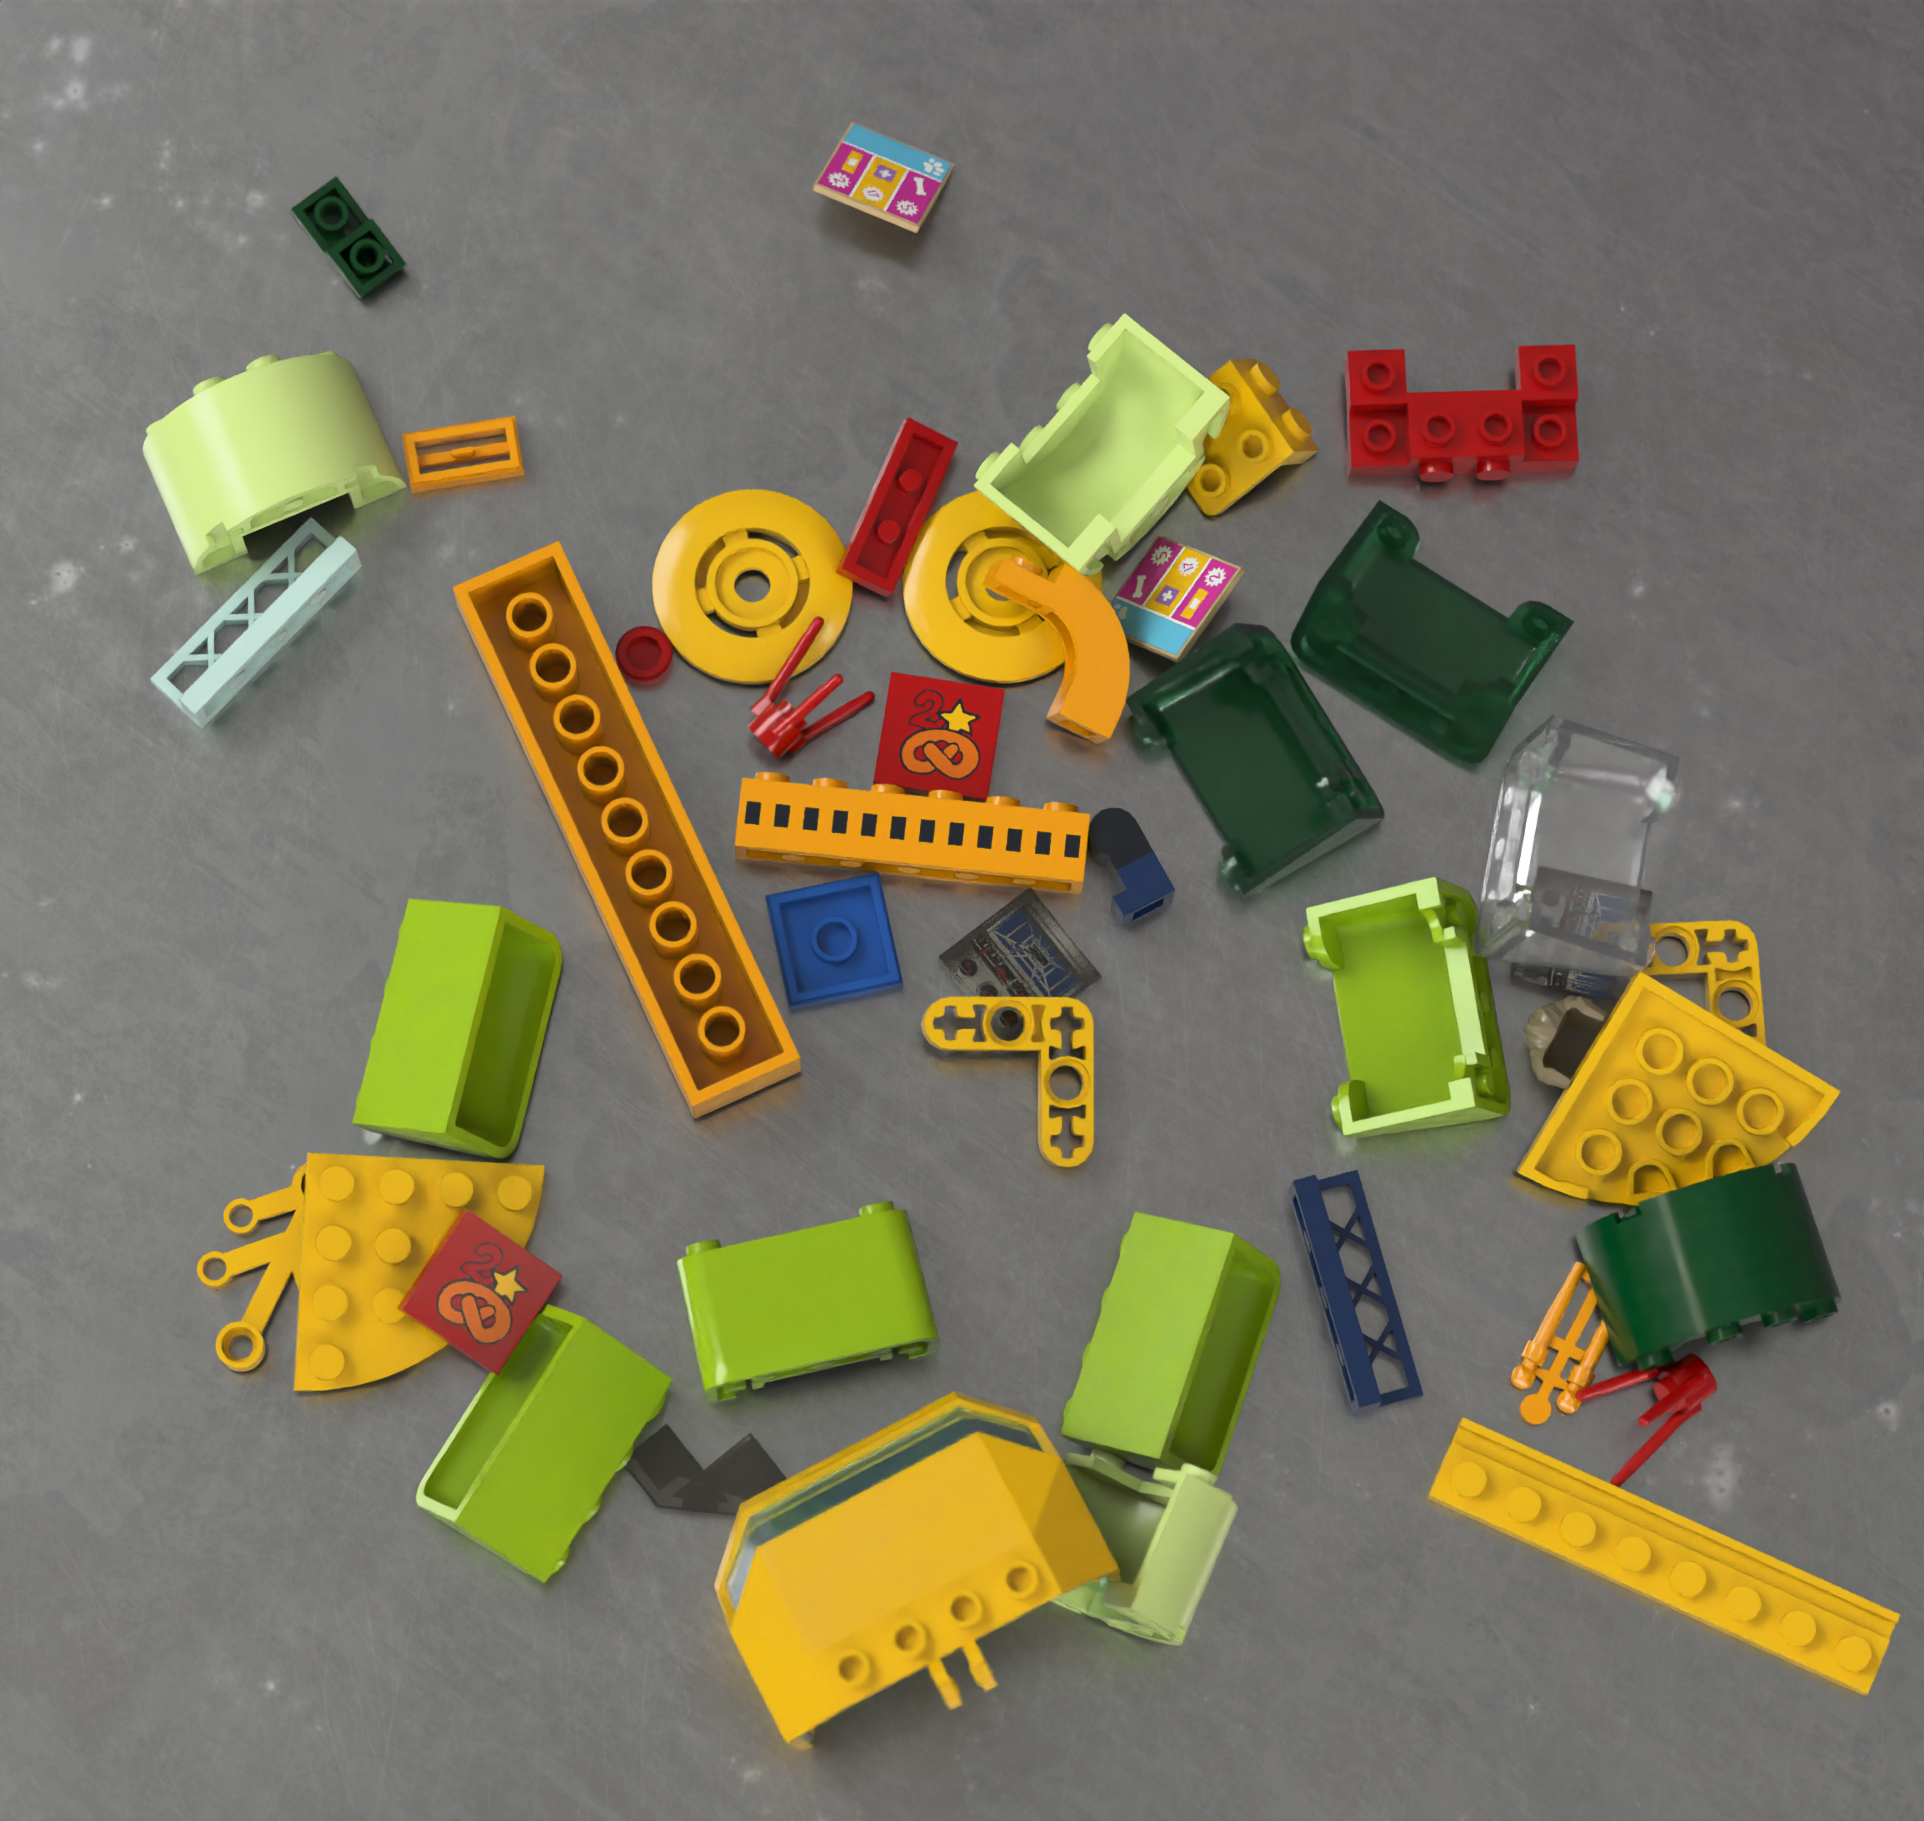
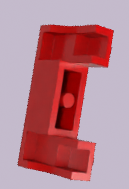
(1462, 430)

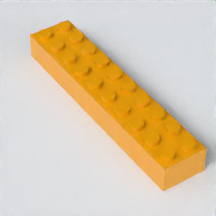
(627, 830)

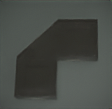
(680, 1484)

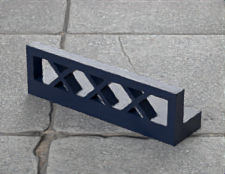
(1336, 1297)

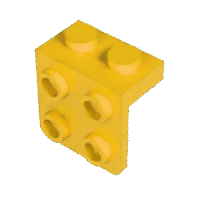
(1254, 440)

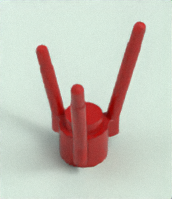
(781, 725)
(1679, 1391)

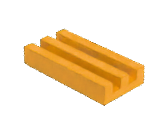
(468, 474)

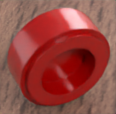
(644, 656)

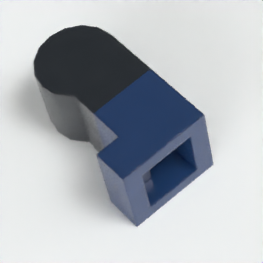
(1123, 849)

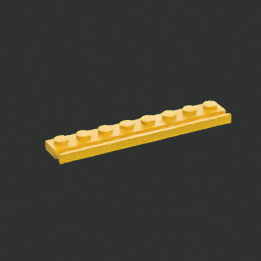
(1664, 1556)

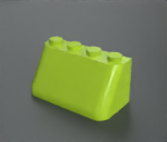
(460, 1028)
(1173, 1346)
(543, 1441)

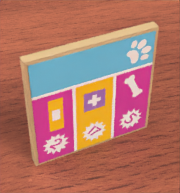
(883, 177)
(1173, 597)

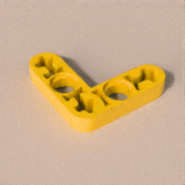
(1717, 973)
(1035, 1037)

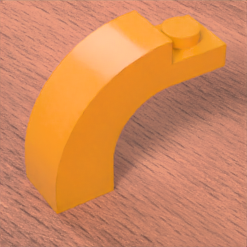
(1091, 639)

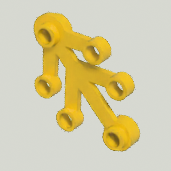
(280, 1251)

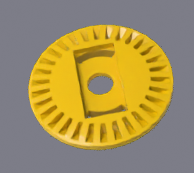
(699, 574)
(974, 631)

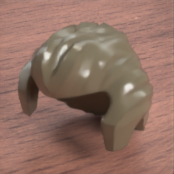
(1561, 1037)

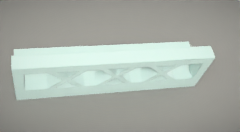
(266, 630)

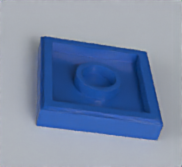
(834, 941)

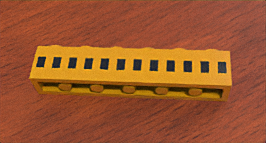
(912, 834)

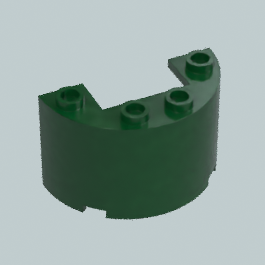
(1708, 1264)

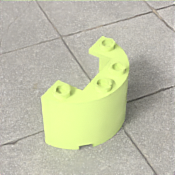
(266, 451)
(1111, 452)
(1159, 1538)

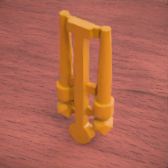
(1536, 1408)

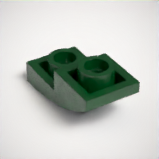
(347, 237)

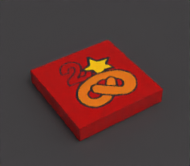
(939, 736)
(479, 1291)

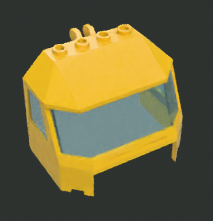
(902, 1558)

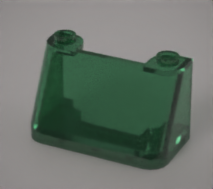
(1421, 642)
(1257, 754)

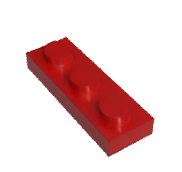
(897, 507)

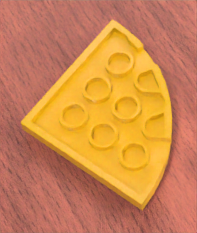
(1670, 1103)
(366, 1242)

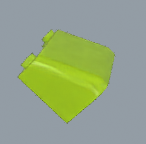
(1411, 1009)
(806, 1300)

